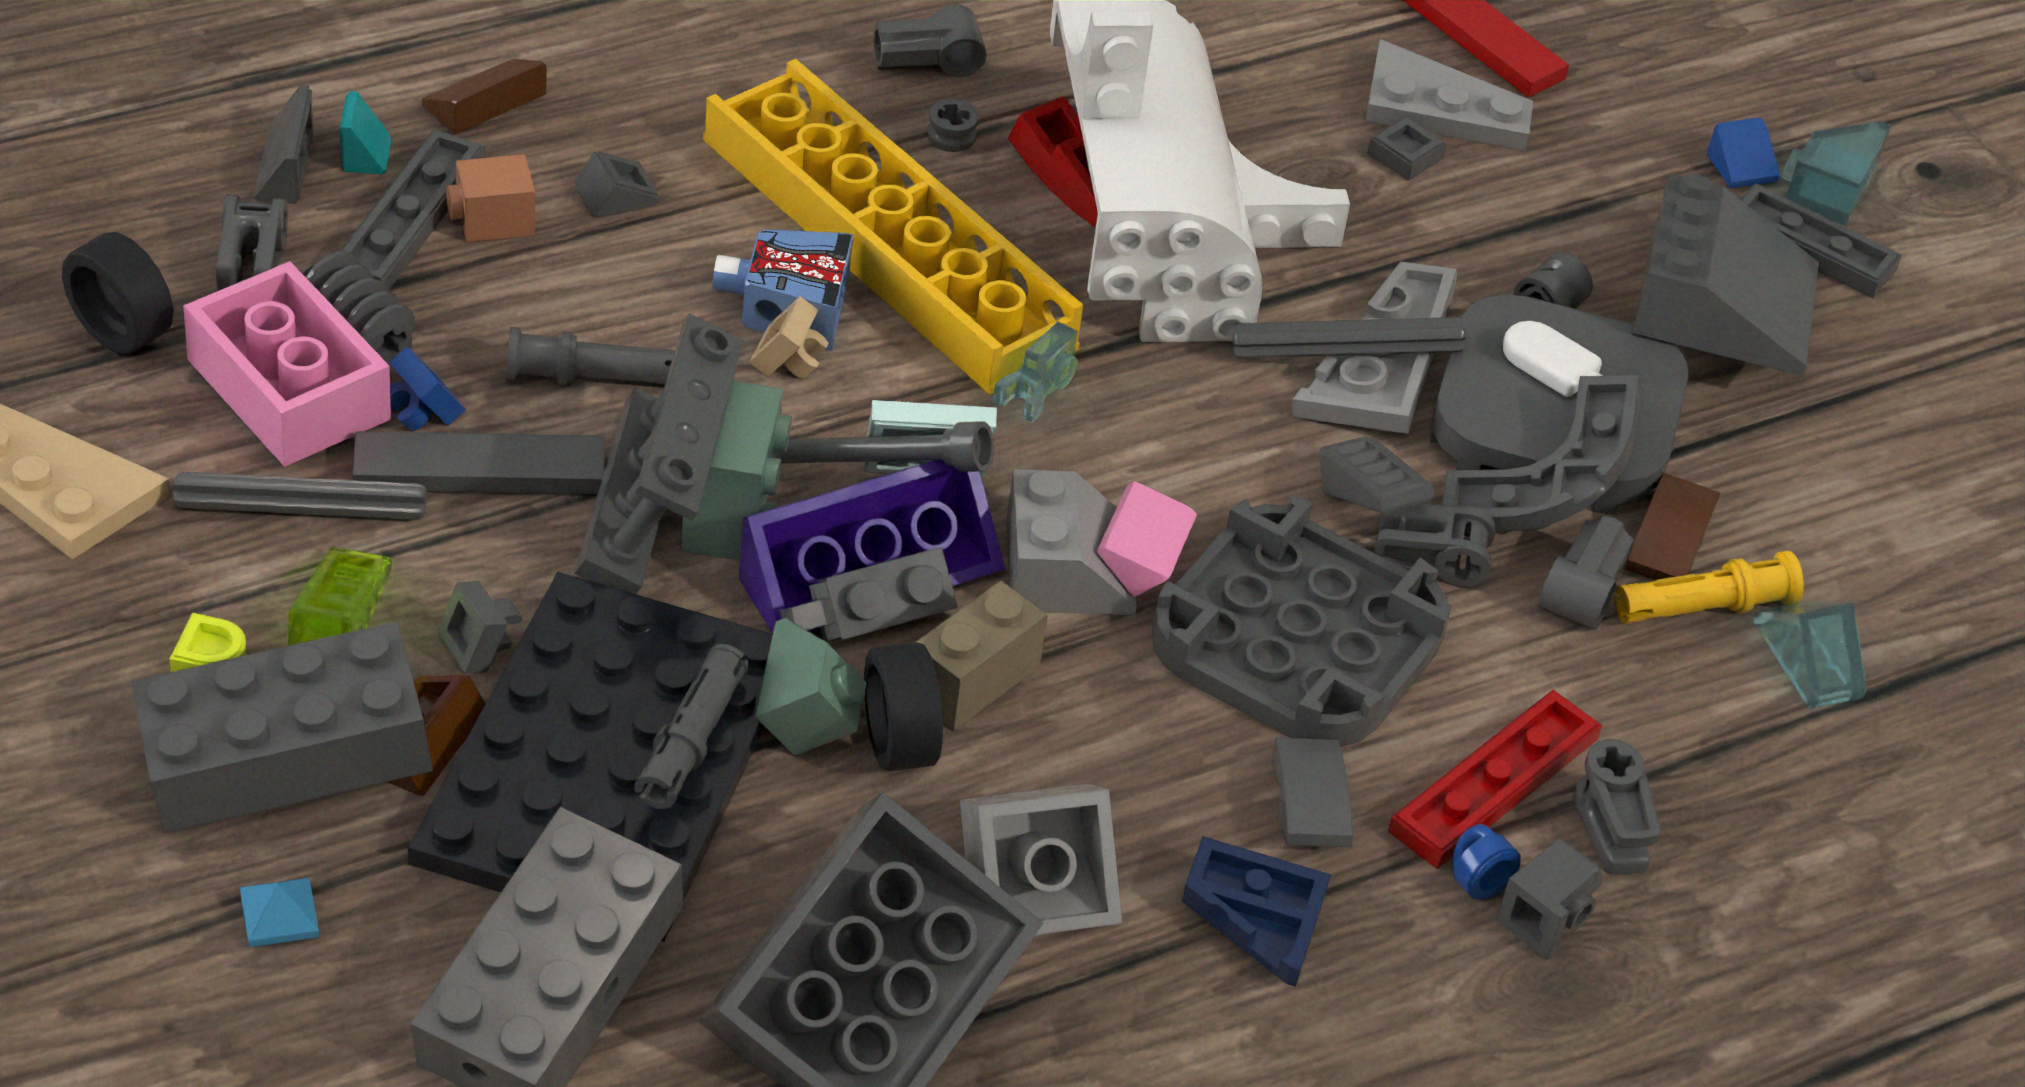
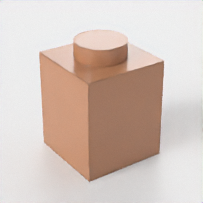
(493, 198)

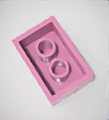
(287, 363)

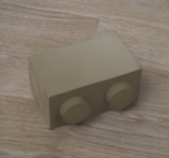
(985, 651)

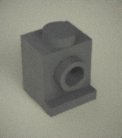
(1550, 896)

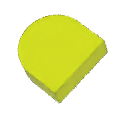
(206, 642)

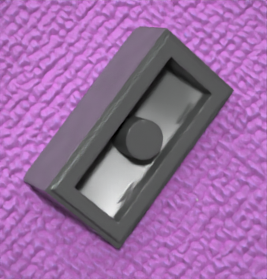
(287, 150)

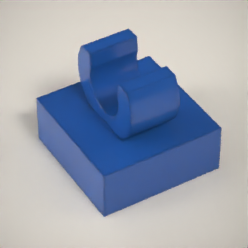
(423, 391)

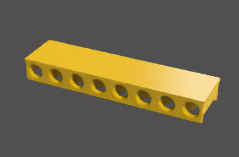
(900, 244)

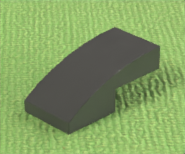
(1313, 792)

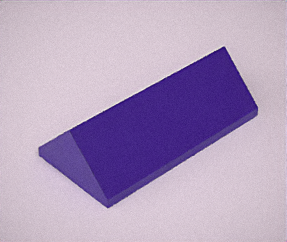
(866, 526)

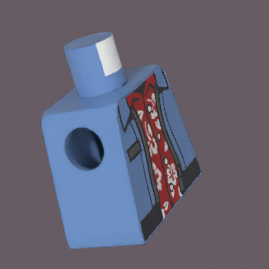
(787, 267)

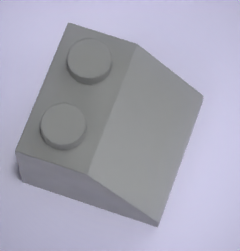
(1053, 544)
(1048, 853)

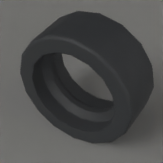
(117, 292)
(903, 706)

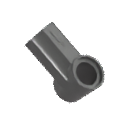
(944, 40)
(1586, 578)

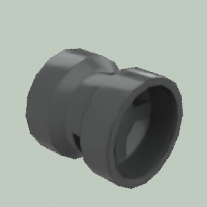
(1558, 280)

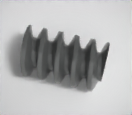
(364, 303)

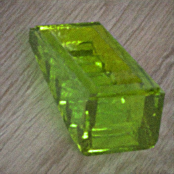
(338, 604)

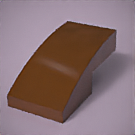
(1672, 529)

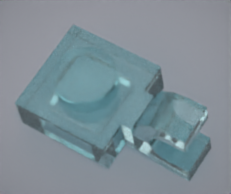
(1046, 367)

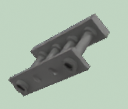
(660, 456)

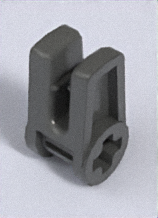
(248, 230)
(1438, 538)
(1617, 807)

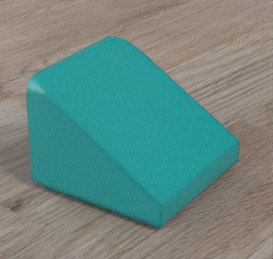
(363, 138)

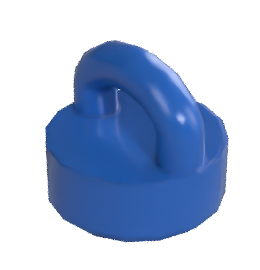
(1484, 862)

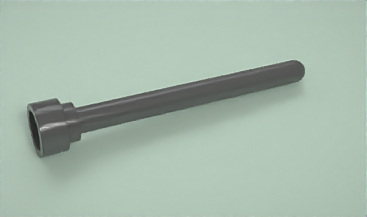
(965, 446)

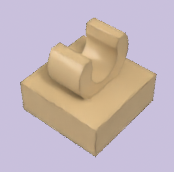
(790, 342)

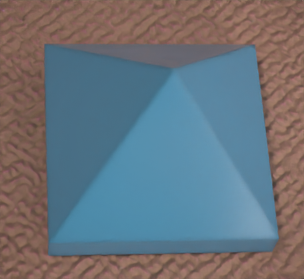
(279, 912)

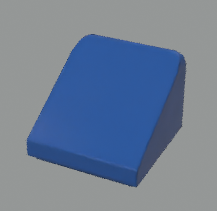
(1743, 153)

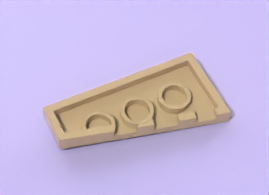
(68, 486)

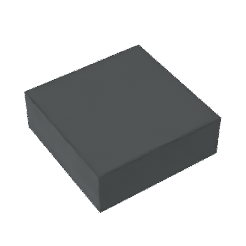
(1407, 148)

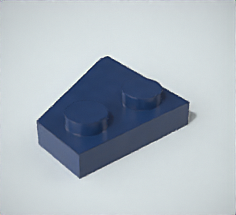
(1258, 903)

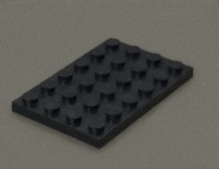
(579, 728)

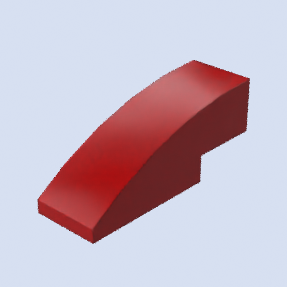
(1054, 149)

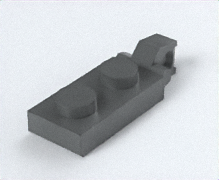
(877, 596)

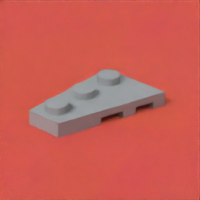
(1445, 100)

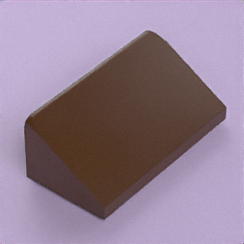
(488, 94)
(449, 712)

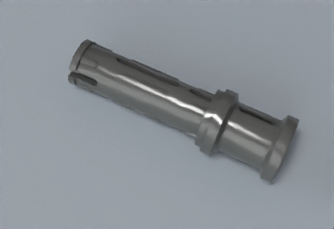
(566, 358)

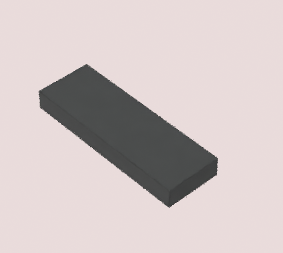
(1836, 248)

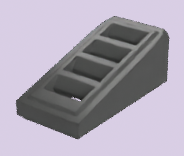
(1371, 476)

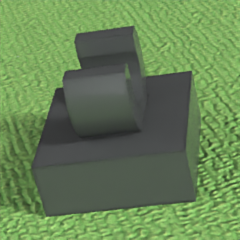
(476, 626)

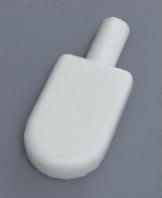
(1549, 356)

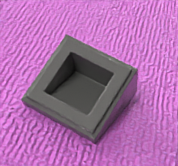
(614, 185)

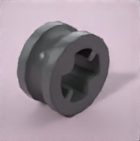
(952, 125)

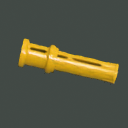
(1734, 586)

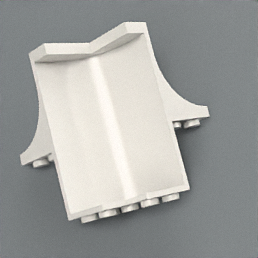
(1167, 182)

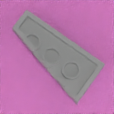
(1381, 388)

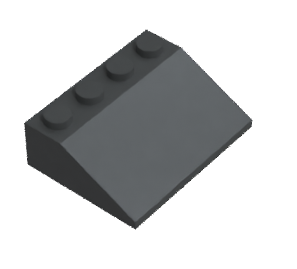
(1726, 279)
(873, 960)

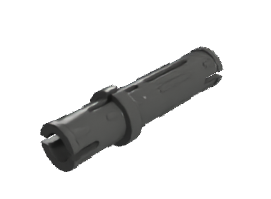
(683, 742)

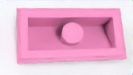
(1145, 537)

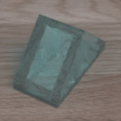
(1817, 649)

